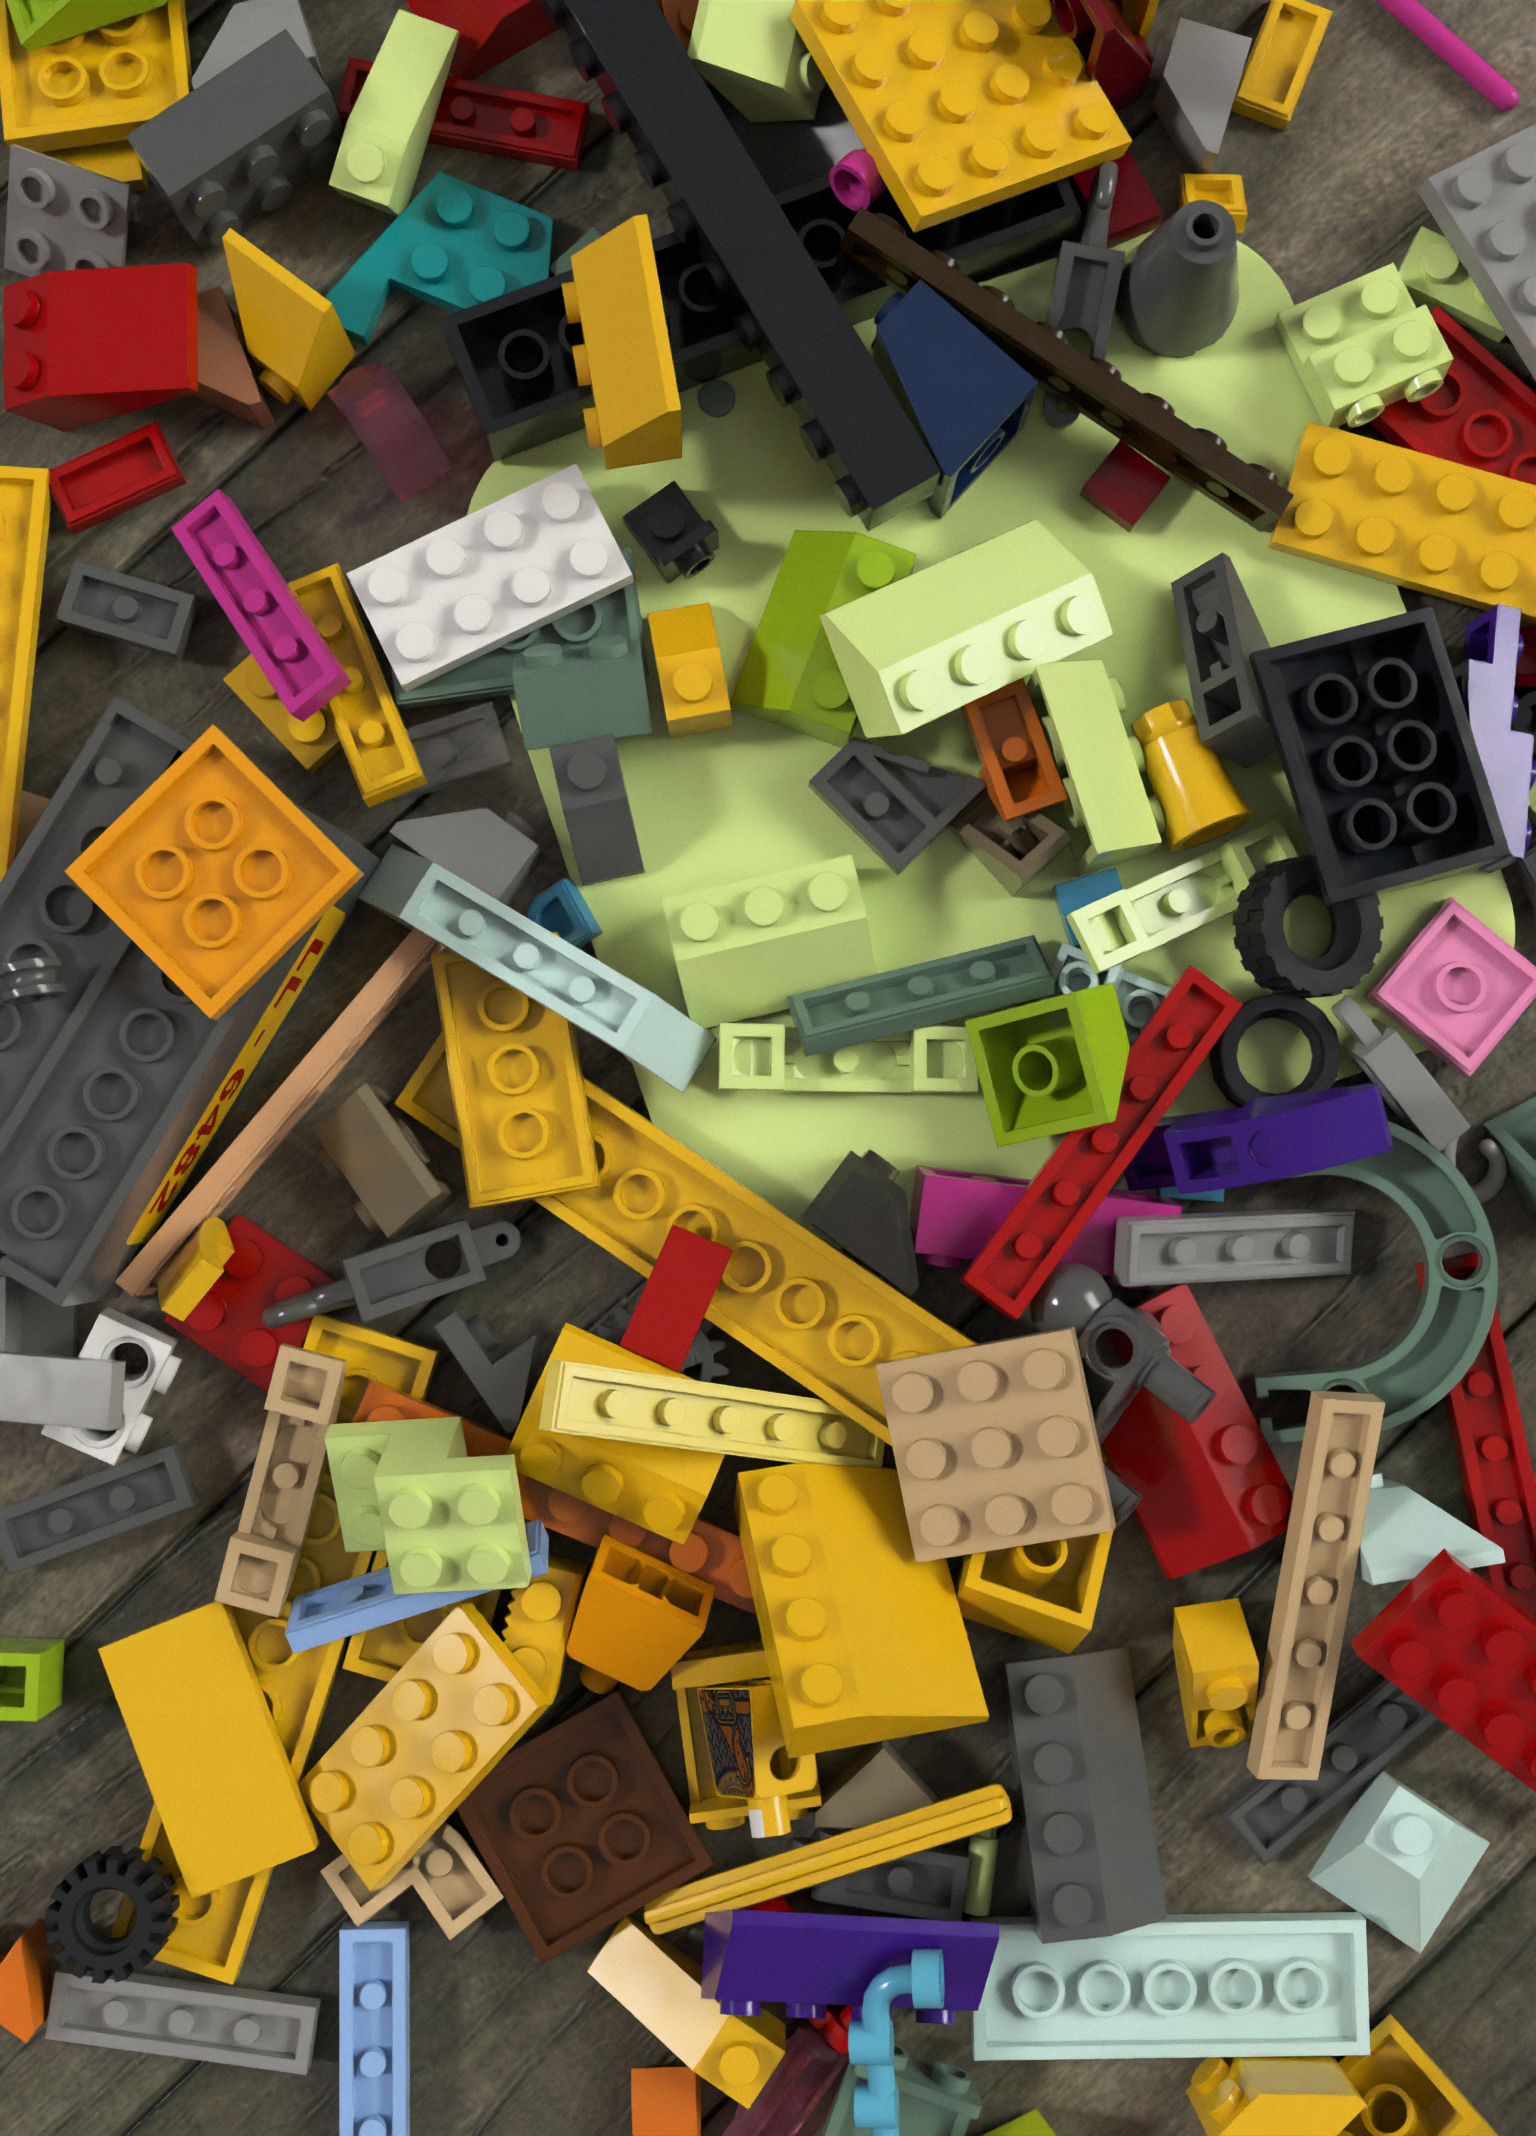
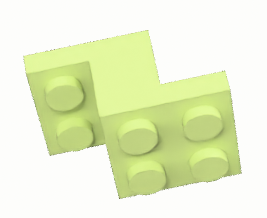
(432, 1508)

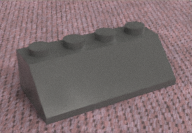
(1082, 1794)

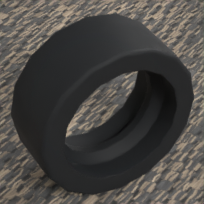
(1298, 1011)

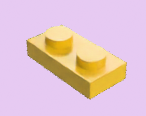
(308, 741)

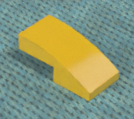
(195, 1268)

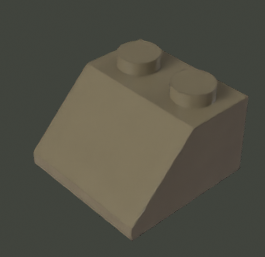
(383, 1162)

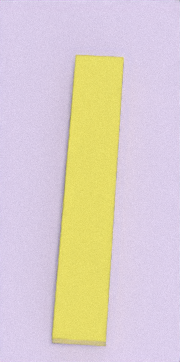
(701, 1416)

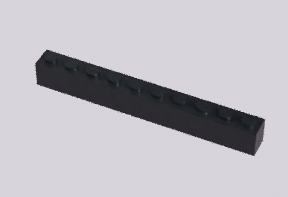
(750, 254)

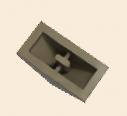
(1010, 849)
(871, 1789)

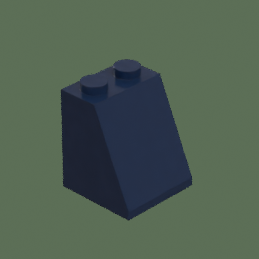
(952, 385)

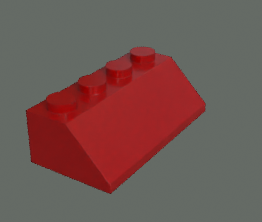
(1206, 1483)

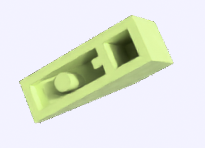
(394, 115)

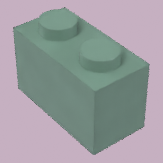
(581, 692)

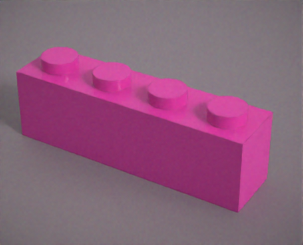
(960, 1210)

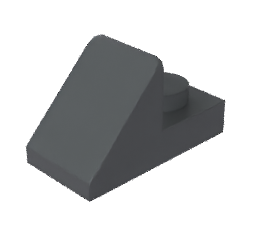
(502, 1382)

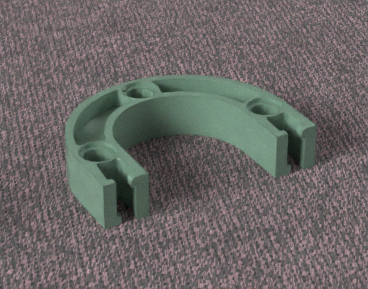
(1451, 1312)

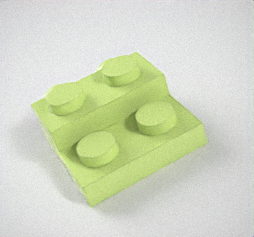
(1364, 348)

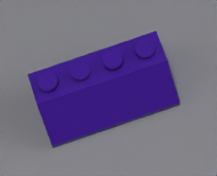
(833, 1960)

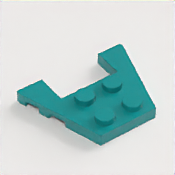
(449, 250)

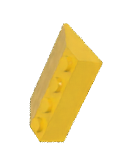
(846, 1617)

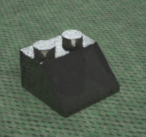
(868, 1217)

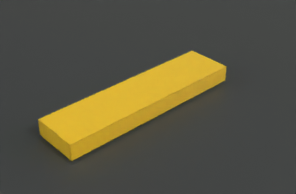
(364, 710)

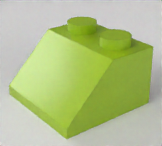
(1051, 1064)

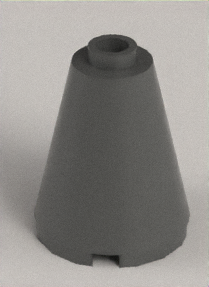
(1182, 282)

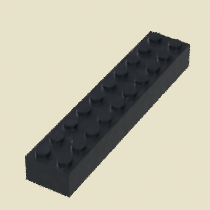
(519, 345)

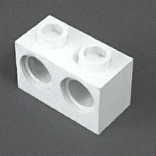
(107, 1333)

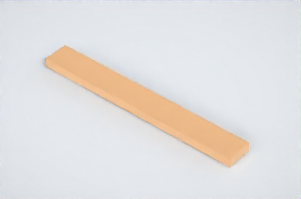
(282, 1110)

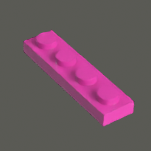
(261, 606)

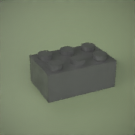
(241, 141)

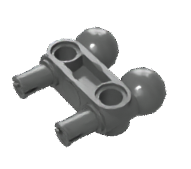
(1083, 1299)

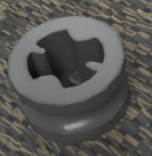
(32, 980)

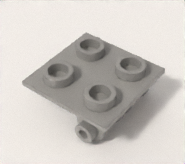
(65, 216)

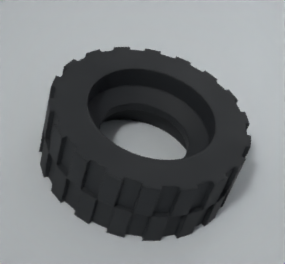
(1264, 945)

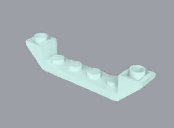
(539, 965)

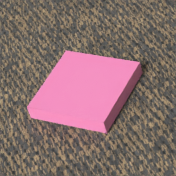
(1456, 987)

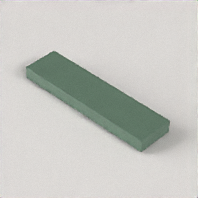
(921, 995)

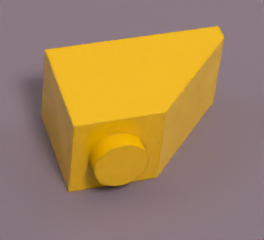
(690, 670)

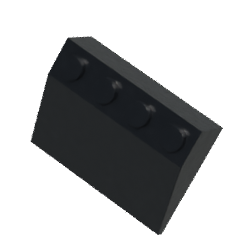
(1379, 756)

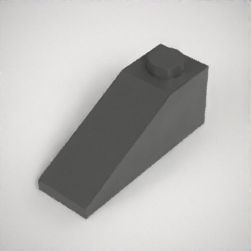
(1217, 638)

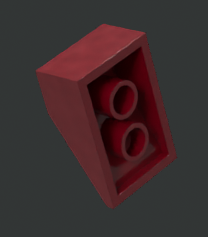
(1111, 50)

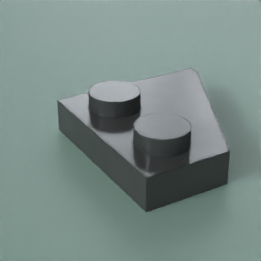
(892, 799)

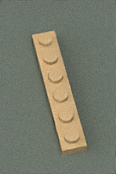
(1315, 1585)

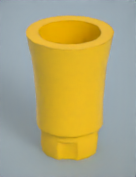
(1187, 778)

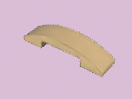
(284, 1481)

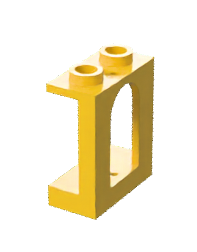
(708, 1667)

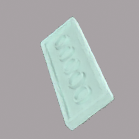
(1179, 1990)

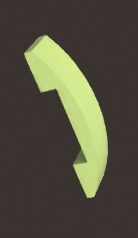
(1176, 900)
(907, 1062)

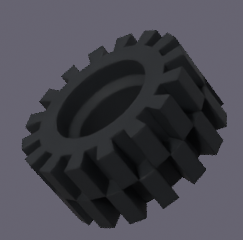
(80, 1937)

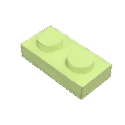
(1439, 279)

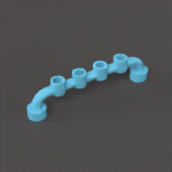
(873, 2036)

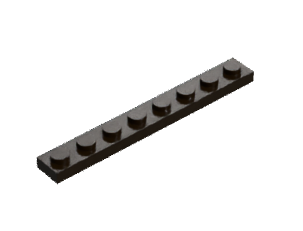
(1084, 383)

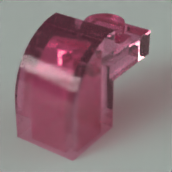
(390, 429)

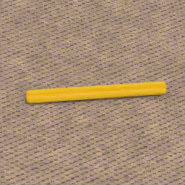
(831, 1858)

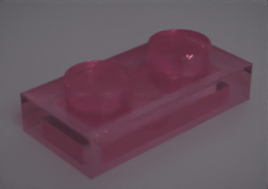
(792, 2088)

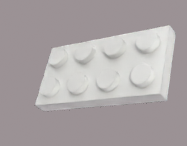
(490, 577)

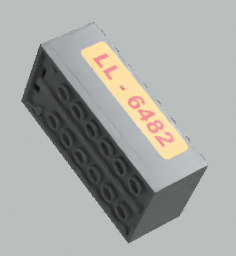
(124, 1074)

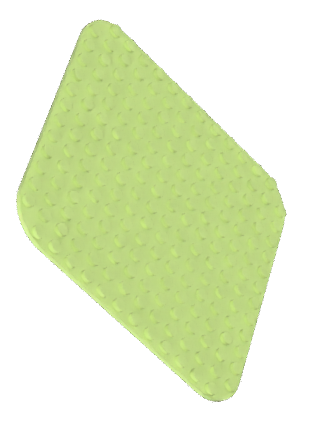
(740, 795)

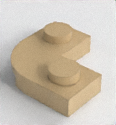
(441, 1871)

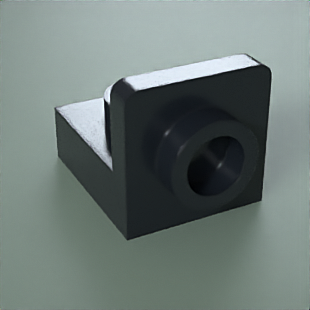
(673, 533)

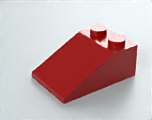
(99, 342)

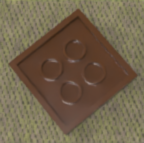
(583, 1826)

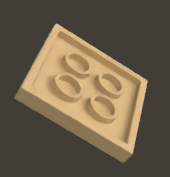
(996, 1445)

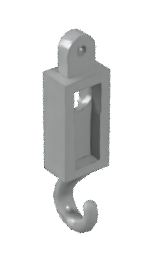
(1413, 1091)

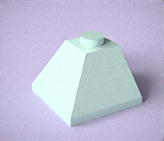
(1408, 1532)
(1398, 1860)

